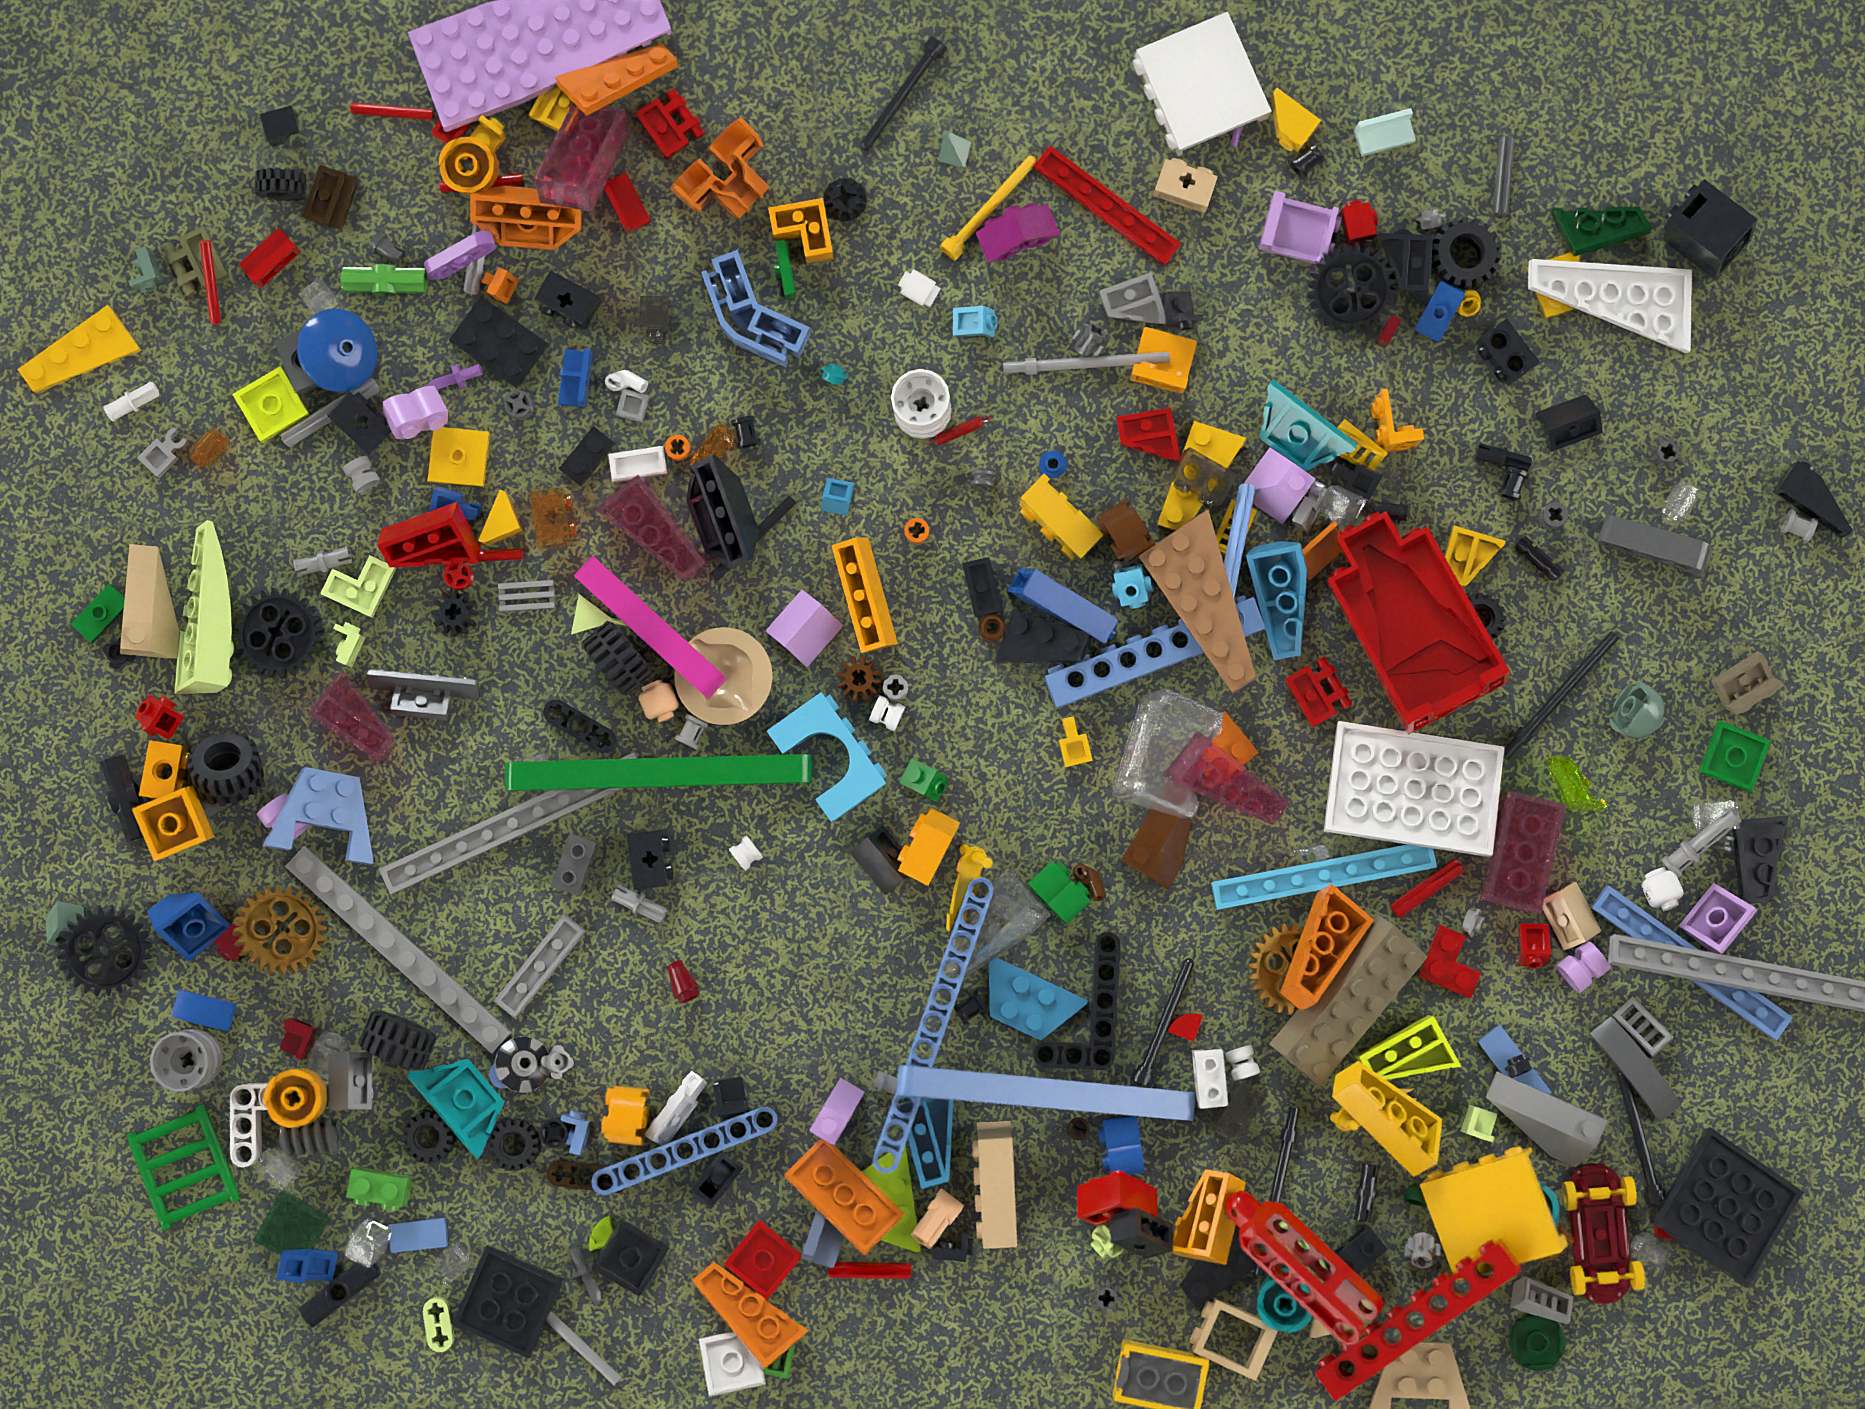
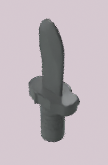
(583, 1270)

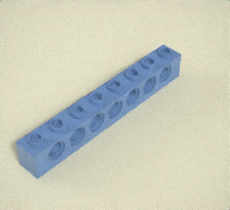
(1064, 694)

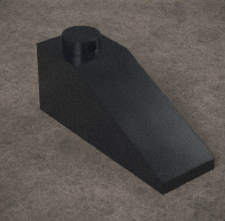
(1810, 494)

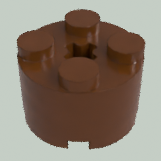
(1126, 530)

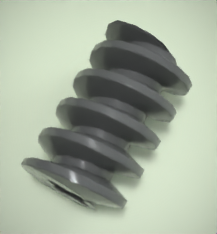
(311, 1138)

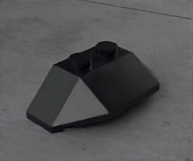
(721, 512)

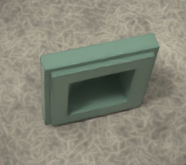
(954, 150)

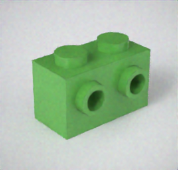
(380, 1187)

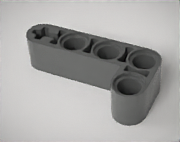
(1656, 544)

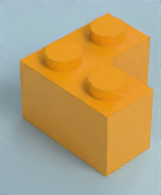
(804, 221)
(931, 839)

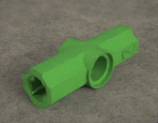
(383, 280)

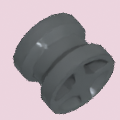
(513, 403)

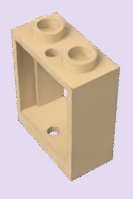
(1260, 1348)

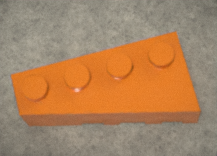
(1324, 946)

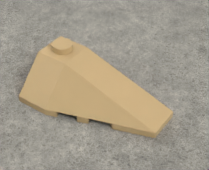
(148, 612)

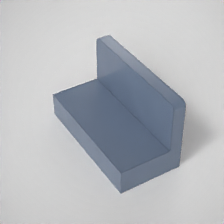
(822, 1242)

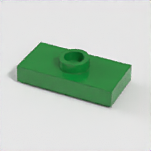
(783, 270)
(100, 613)

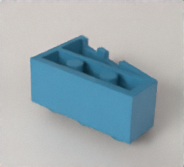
(931, 1139)

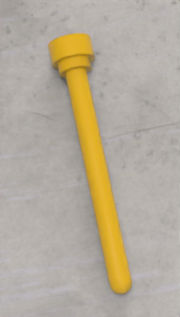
(953, 246)

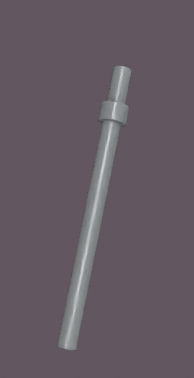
(1032, 365)

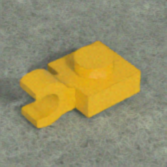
(1074, 747)

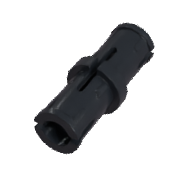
(1366, 1192)

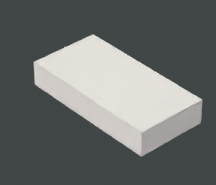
(642, 462)

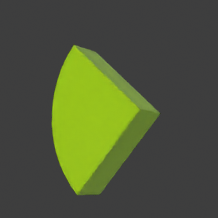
(601, 1233)

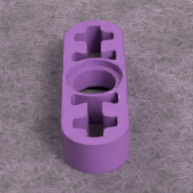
(459, 255)

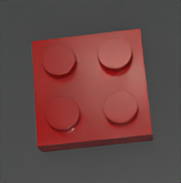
(763, 1259)

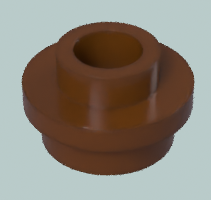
(992, 618)

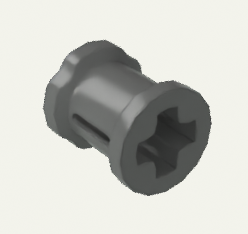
(1561, 517)

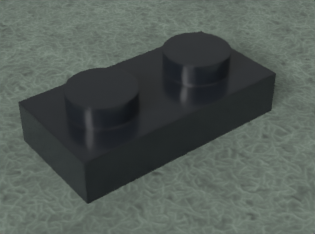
(587, 456)
(981, 587)

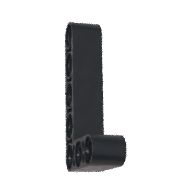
(1096, 1015)

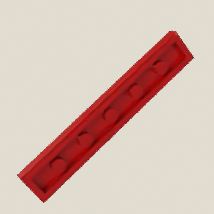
(1106, 205)

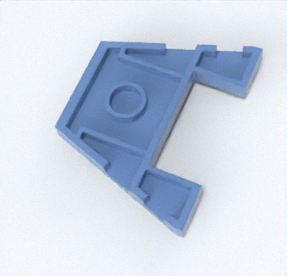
(327, 802)

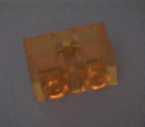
(542, 506)

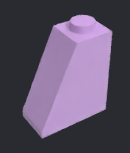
(837, 1111)

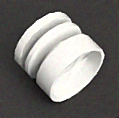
(913, 391)

